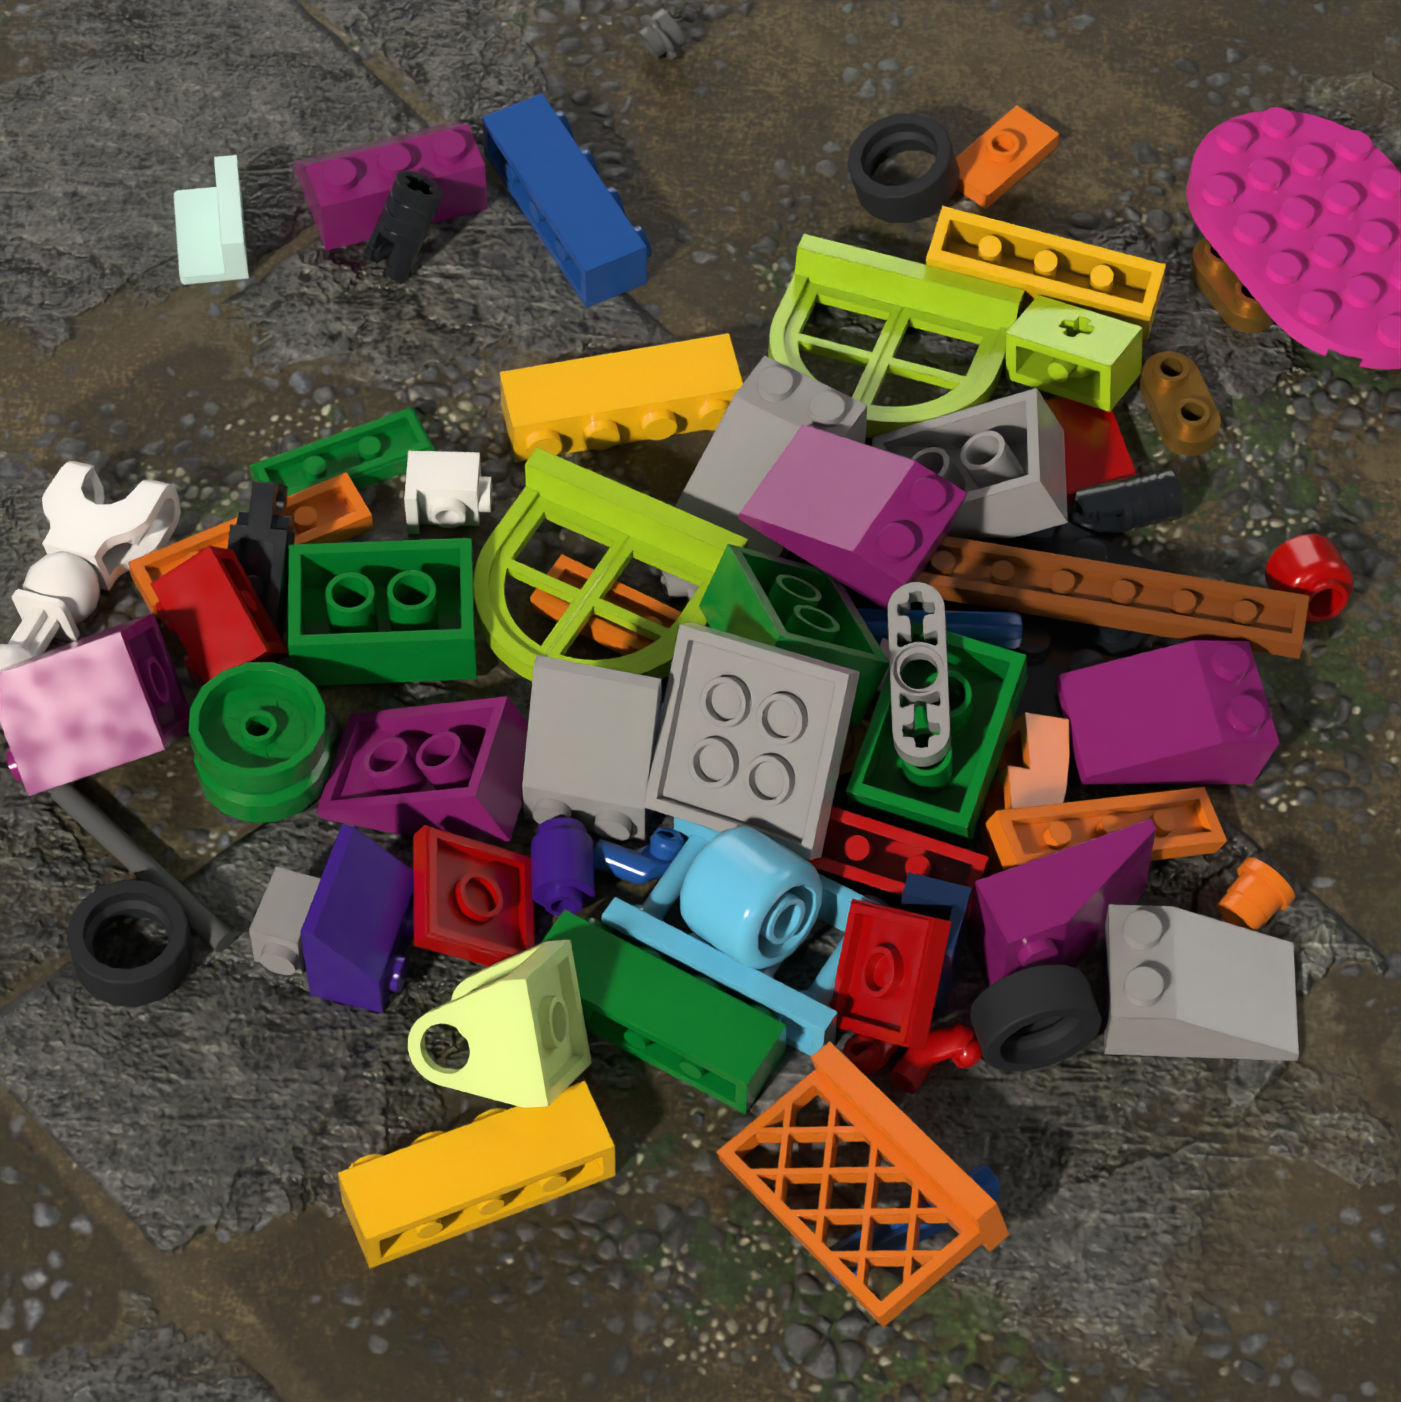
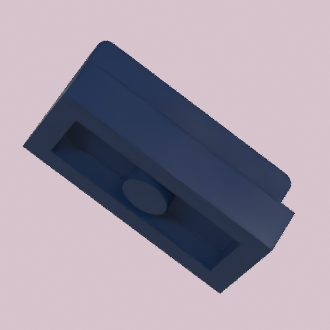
(946, 902)

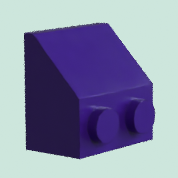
(359, 924)

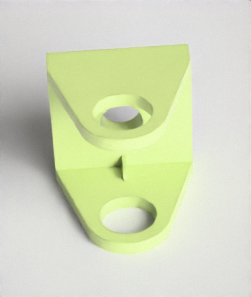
(519, 1027)

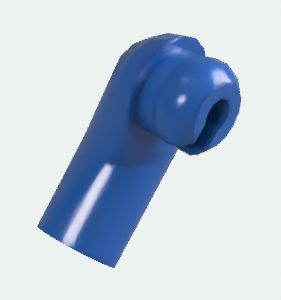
(642, 864)

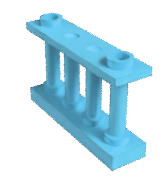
(805, 1012)

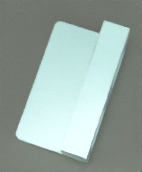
(212, 228)

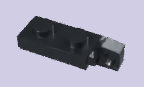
(262, 547)

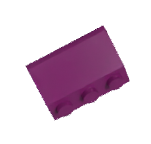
(353, 183)

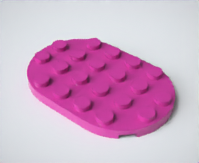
(1307, 228)

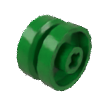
(260, 742)

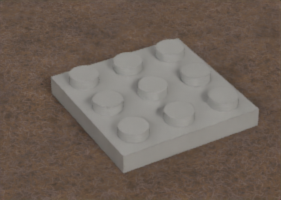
(751, 738)

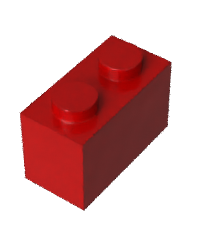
(216, 614)

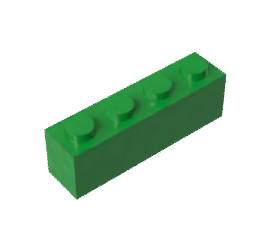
(670, 1016)

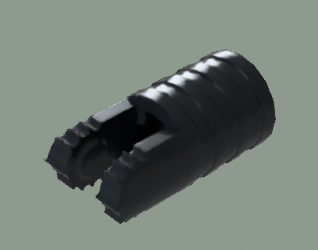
(404, 222)
(1128, 503)

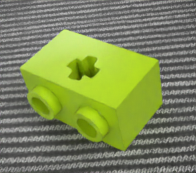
(1074, 353)

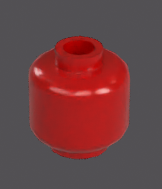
(1312, 568)

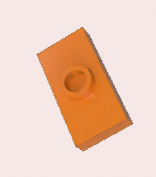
(1004, 156)

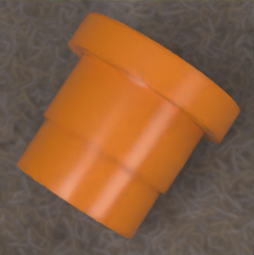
(1255, 895)

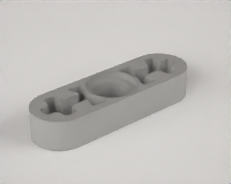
(900, 632)

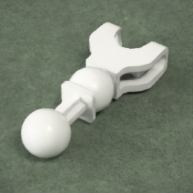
(85, 553)

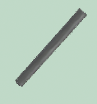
(141, 863)

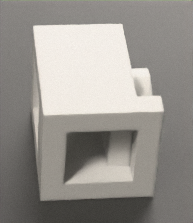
(445, 490)

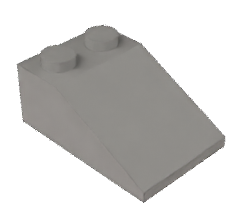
(754, 435)
(1002, 456)
(591, 747)
(1195, 987)

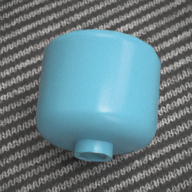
(751, 897)

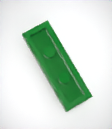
(365, 452)

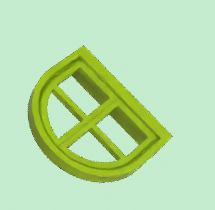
(904, 296)
(616, 518)

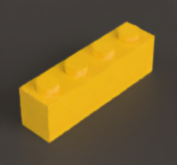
(1049, 266)
(619, 397)
(475, 1174)

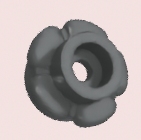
(661, 34)

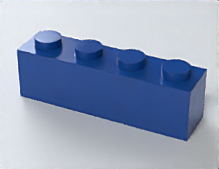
(566, 200)

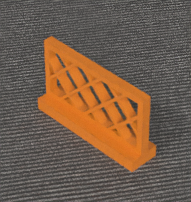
(911, 1158)

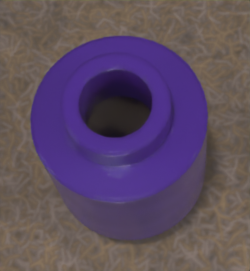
(562, 866)

